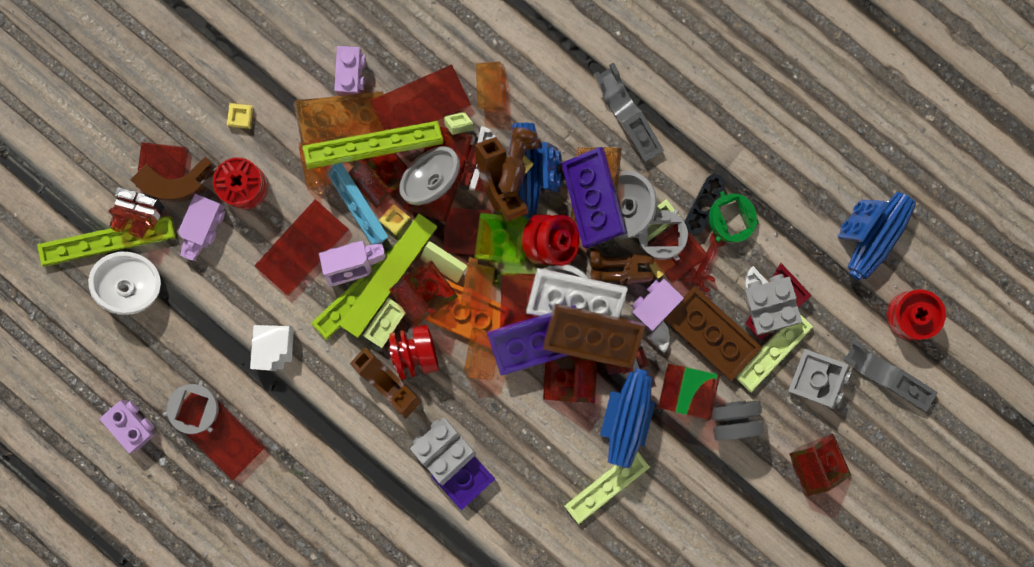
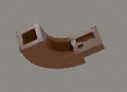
(489, 159)
(174, 190)
(386, 382)

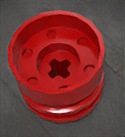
(253, 187)
(413, 352)

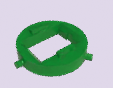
(719, 225)

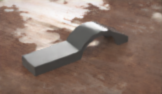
(628, 113)
(890, 376)

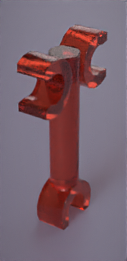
(697, 277)

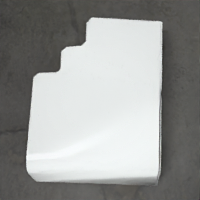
(271, 347)

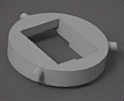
(665, 252)
(176, 401)

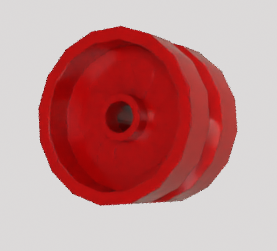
(550, 239)
(929, 311)

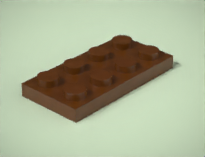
(712, 333)
(593, 336)

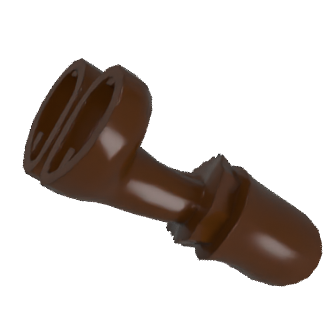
(514, 167)
(630, 264)

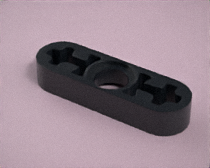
(705, 187)

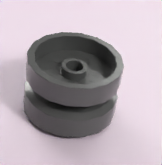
(737, 418)

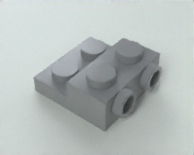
(772, 304)
(820, 379)
(442, 450)

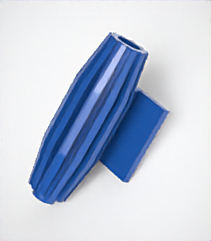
(542, 174)
(877, 229)
(628, 418)

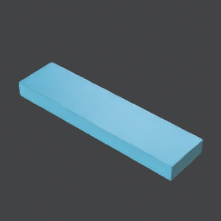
(357, 204)

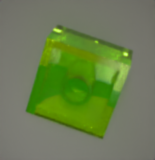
(500, 240)

